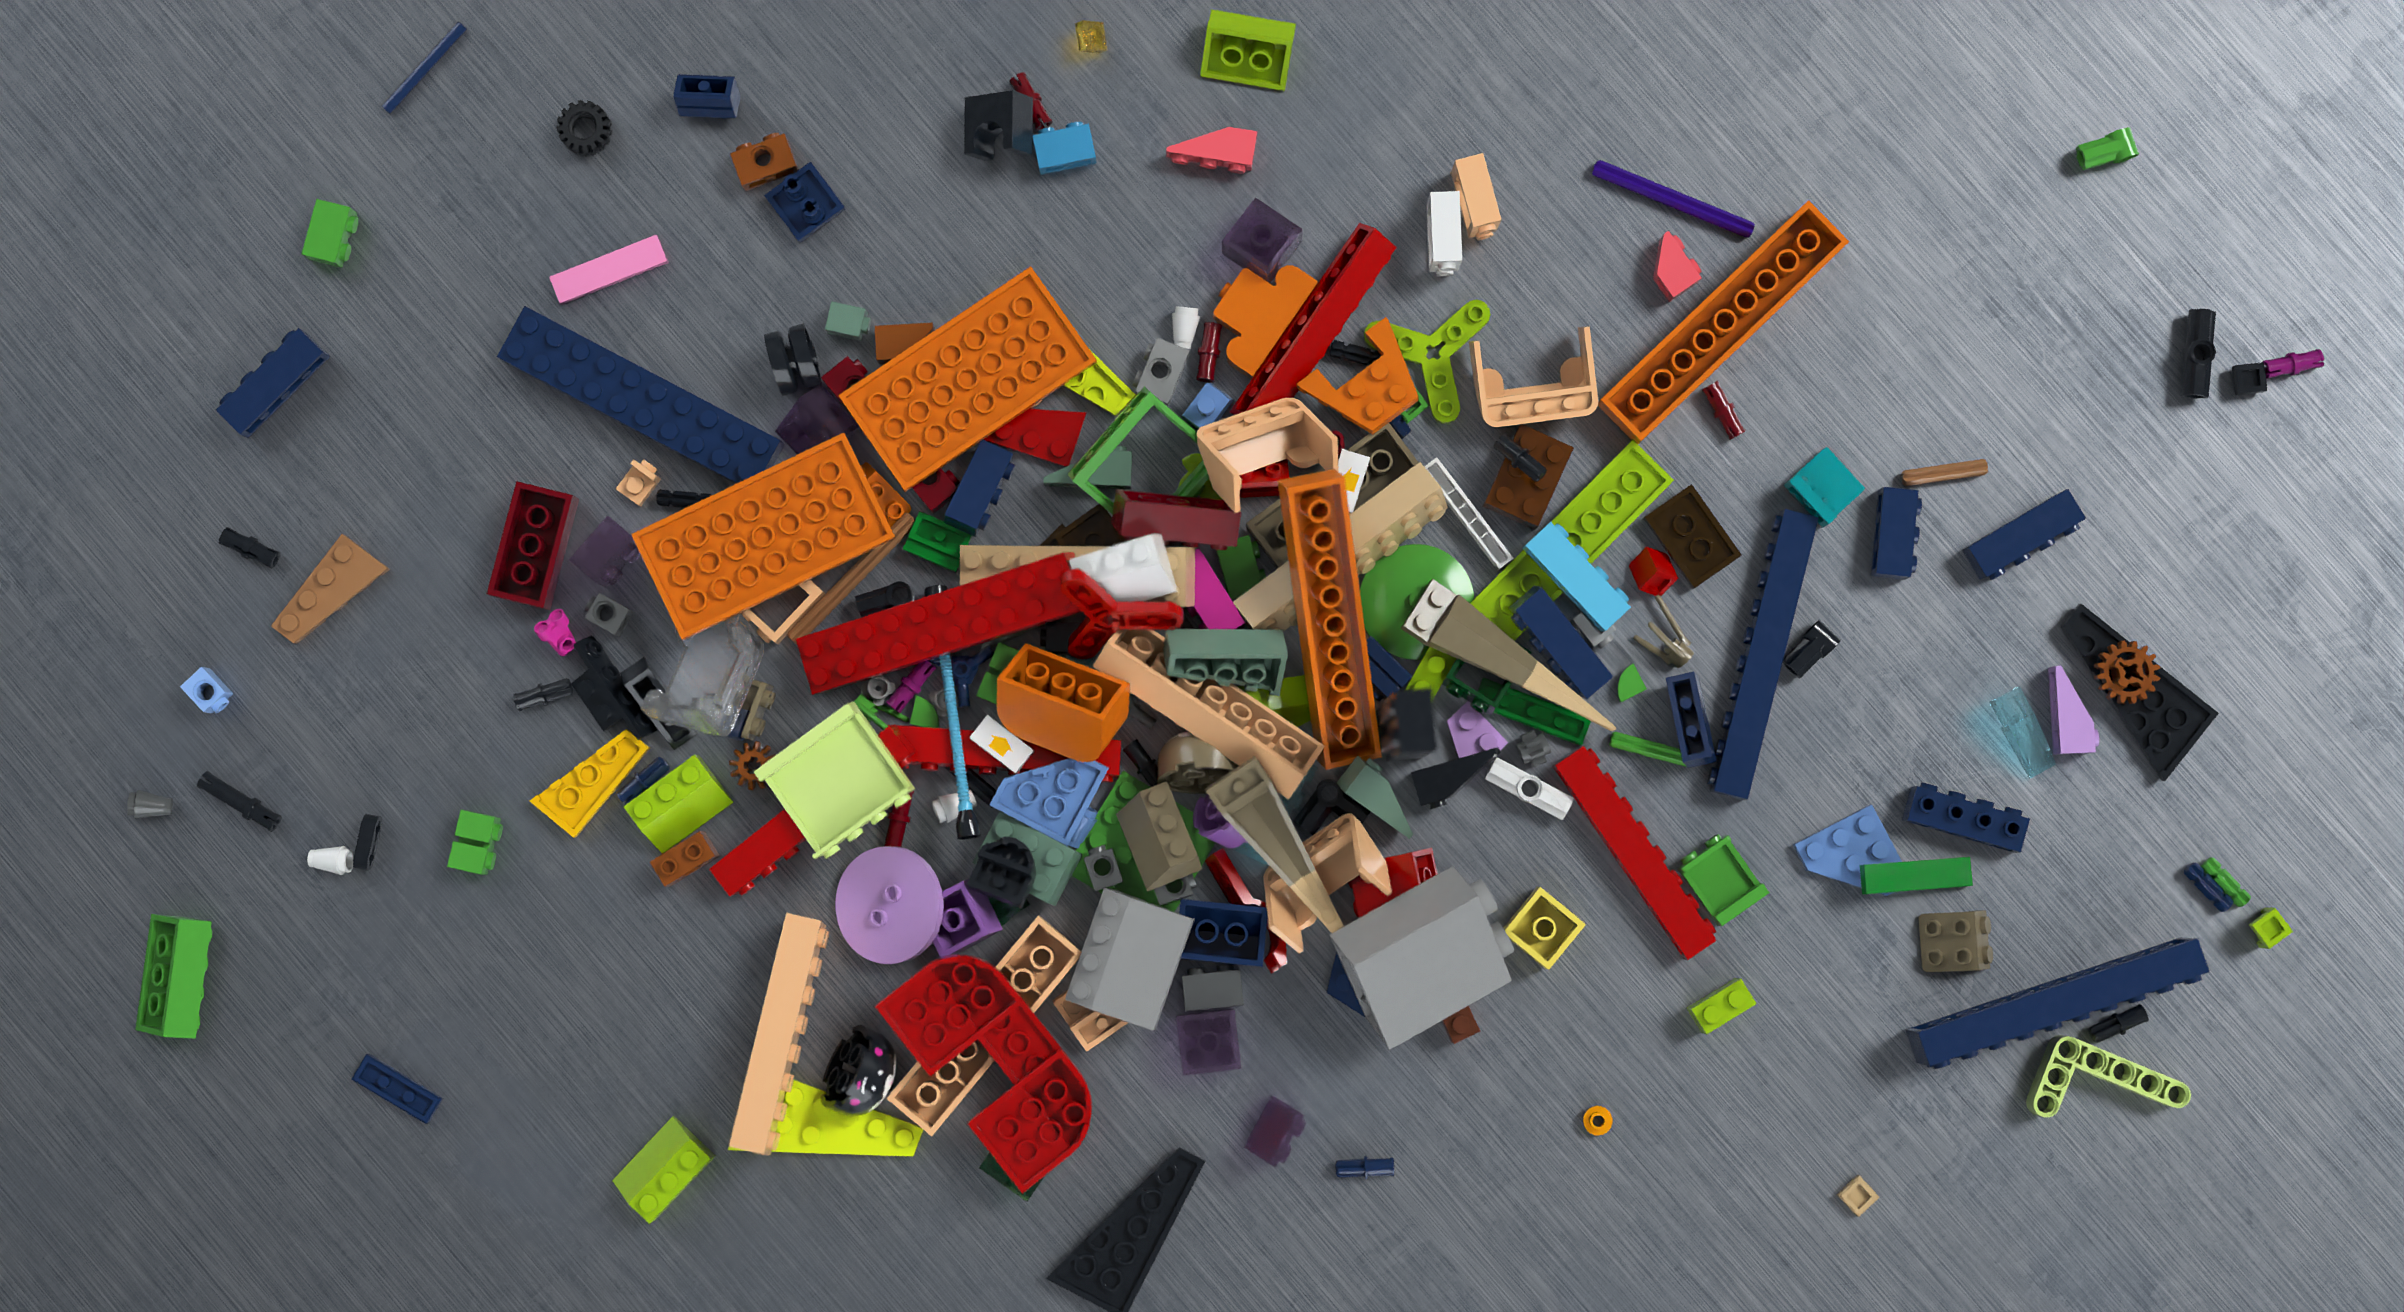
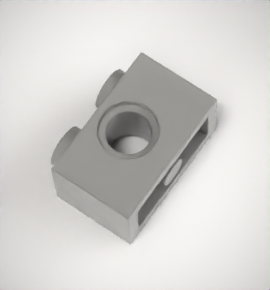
(1171, 357)

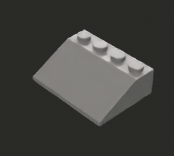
(1129, 959)

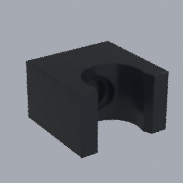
(996, 113)

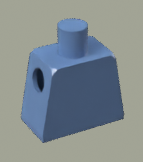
(1207, 406)

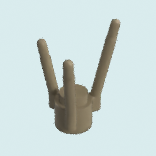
(1676, 650)

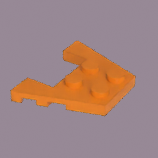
(1376, 392)

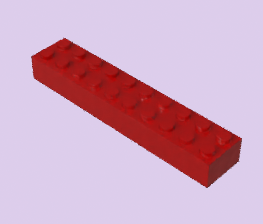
(936, 625)

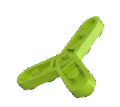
(1438, 373)

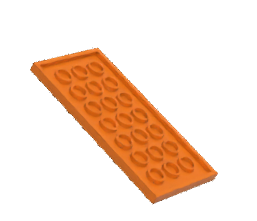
(967, 379)
(763, 536)

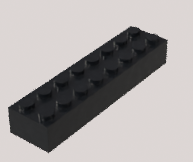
(1407, 725)

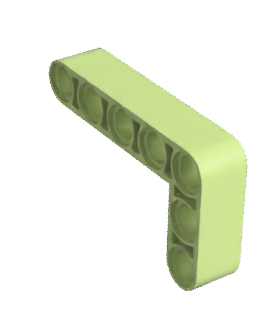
(2103, 1069)

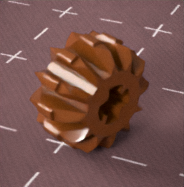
(747, 757)

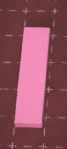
(608, 269)

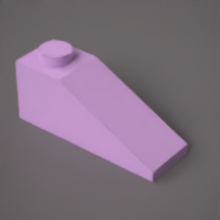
(2070, 721)

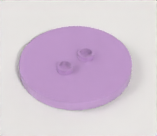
(889, 905)

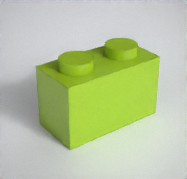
(1721, 1005)

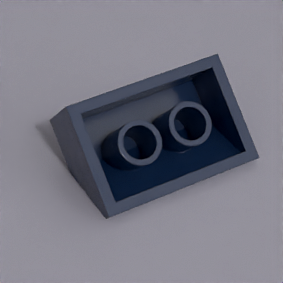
(1225, 932)

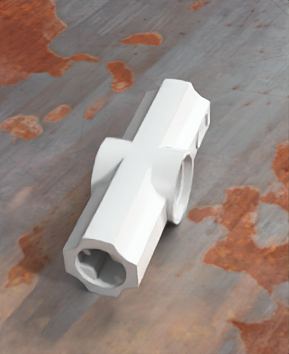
(1546, 797)

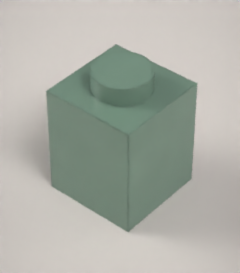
(847, 321)

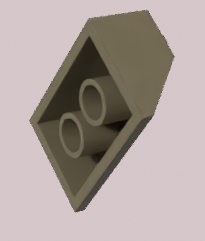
(1158, 837)

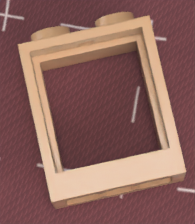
(1476, 196)
(768, 634)

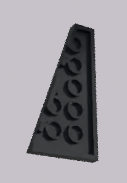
(2162, 724)
(1122, 1249)

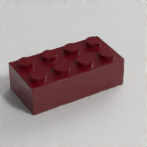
(1175, 518)
(533, 545)

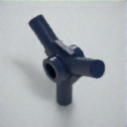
(964, 672)

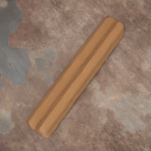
(1944, 472)

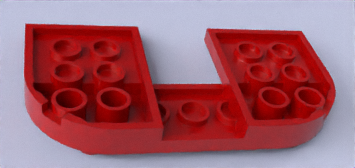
(968, 1000)

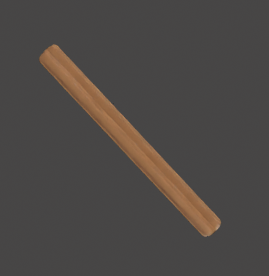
(850, 580)

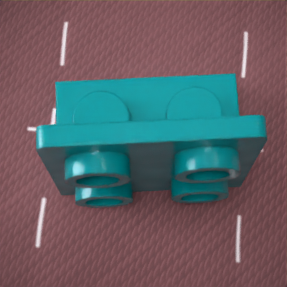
(1824, 487)

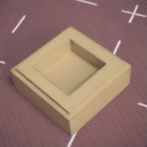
(1858, 1195)

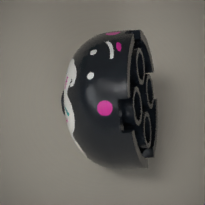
(873, 1079)

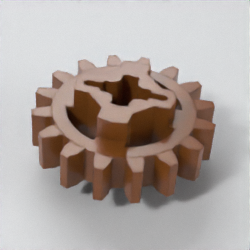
(2137, 678)

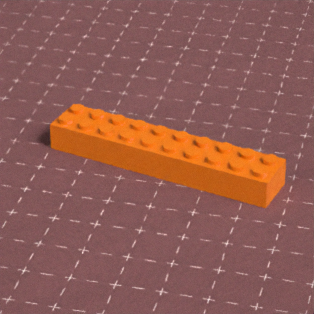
(1722, 322)
(1329, 617)

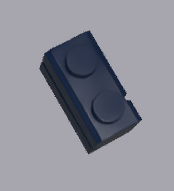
(706, 96)
(1385, 671)

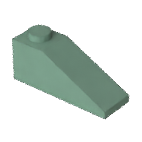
(1111, 474)
(1372, 790)

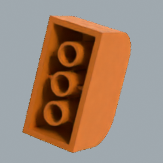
(1061, 703)

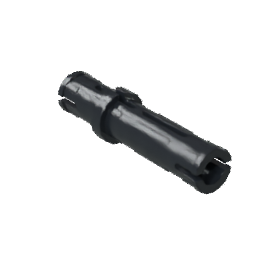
(248, 807)

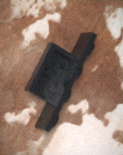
(605, 692)

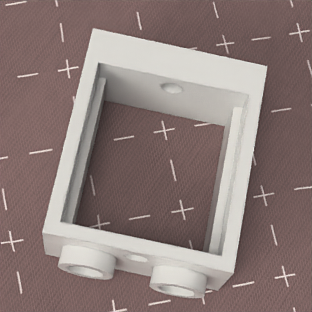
(1444, 232)

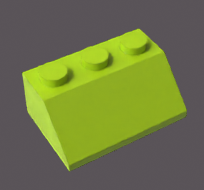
(1247, 49)
(678, 804)
(662, 1169)

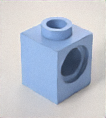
(195, 687)

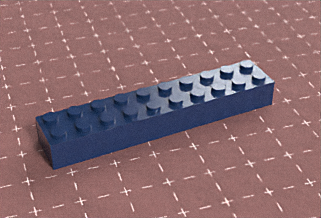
(638, 398)
(2058, 1001)

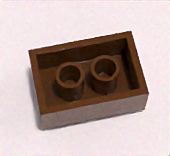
(1515, 493)

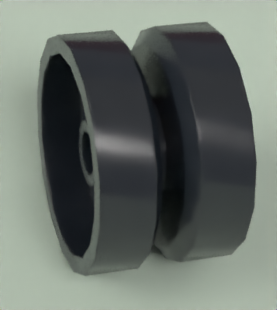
(793, 359)

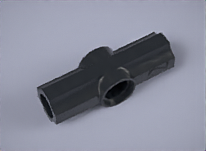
(2200, 335)

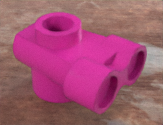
(556, 632)

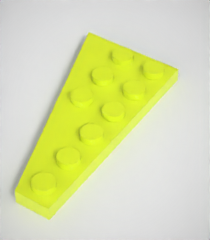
(817, 1129)

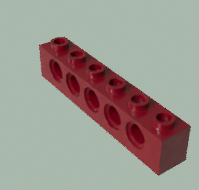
(933, 495)

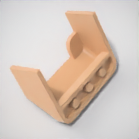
(1570, 398)
(1262, 438)
(1339, 855)

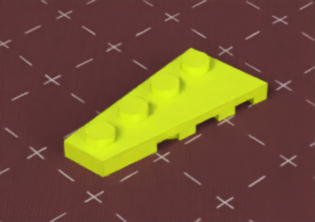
(1102, 388)

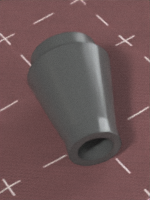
(148, 805)

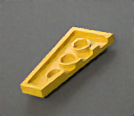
(586, 788)

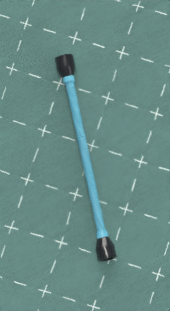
(967, 822)

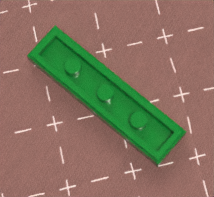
(1537, 713)
(1916, 875)

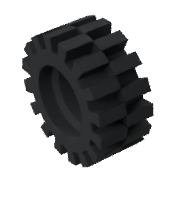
(580, 111)

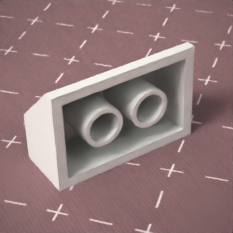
(1131, 569)

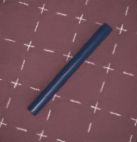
(424, 67)

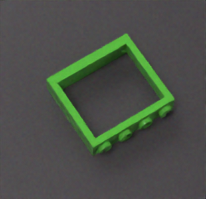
(1117, 432)

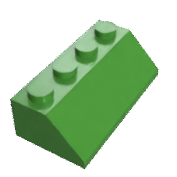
(173, 976)

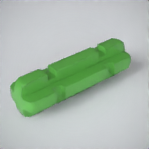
(2226, 882)

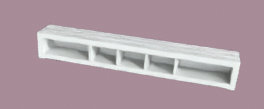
(1469, 516)

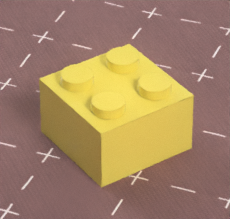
(1543, 928)

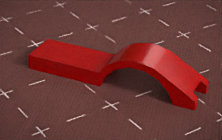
(1238, 894)

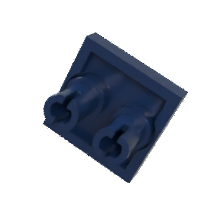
(805, 202)

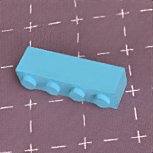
(1577, 577)

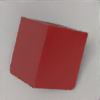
(1653, 571)

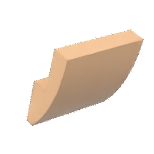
(1087, 1025)

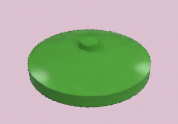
(1395, 587)

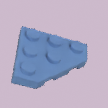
(1051, 796)
(1847, 845)

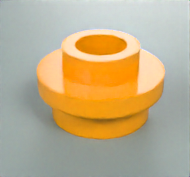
(1588, 1120)

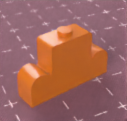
(1260, 313)

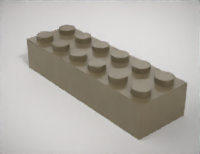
(1387, 463)

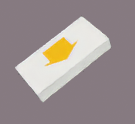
(1353, 468)
(1001, 744)

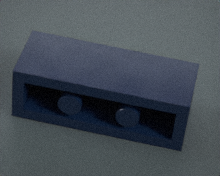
(979, 488)
(1895, 533)
(1691, 719)

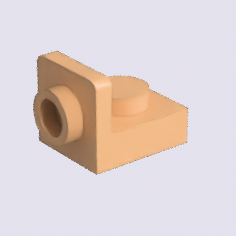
(639, 482)

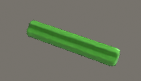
(1646, 748)

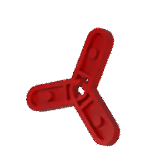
(1097, 604)

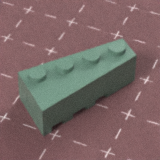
(1228, 656)

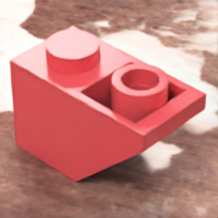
(1673, 269)

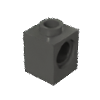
(620, 617)
(1112, 878)
(1165, 897)

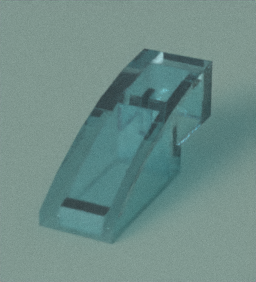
(2023, 731)

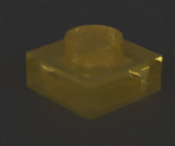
(1091, 36)

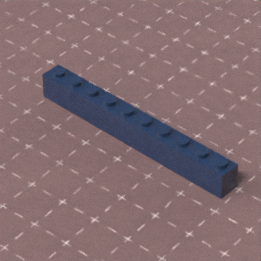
(1763, 654)

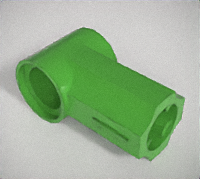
(2114, 148)

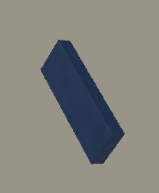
(397, 1088)

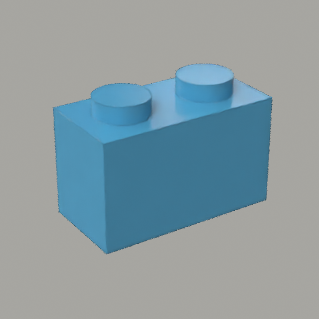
(1064, 148)

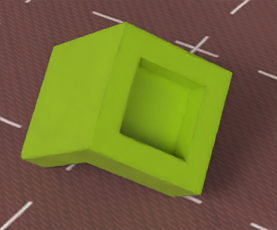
(2270, 928)

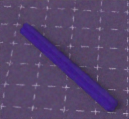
(1673, 198)

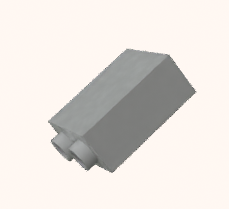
(1424, 955)

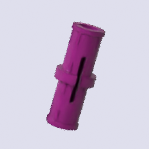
(2293, 363)
(910, 685)

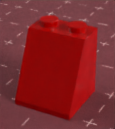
(1404, 873)

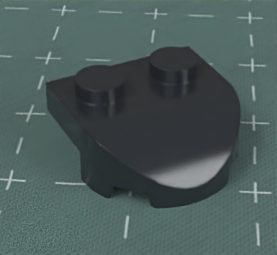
(1004, 871)

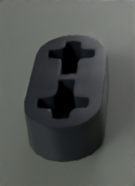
(367, 842)

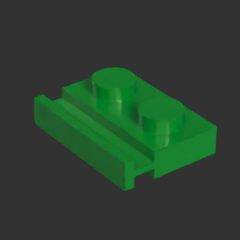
(936, 542)

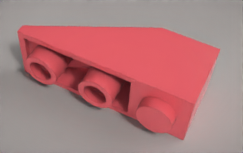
(1223, 148)

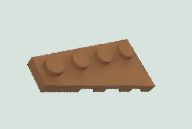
(329, 587)

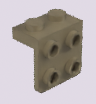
(757, 700)
(1955, 941)

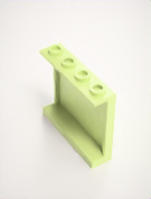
(836, 780)

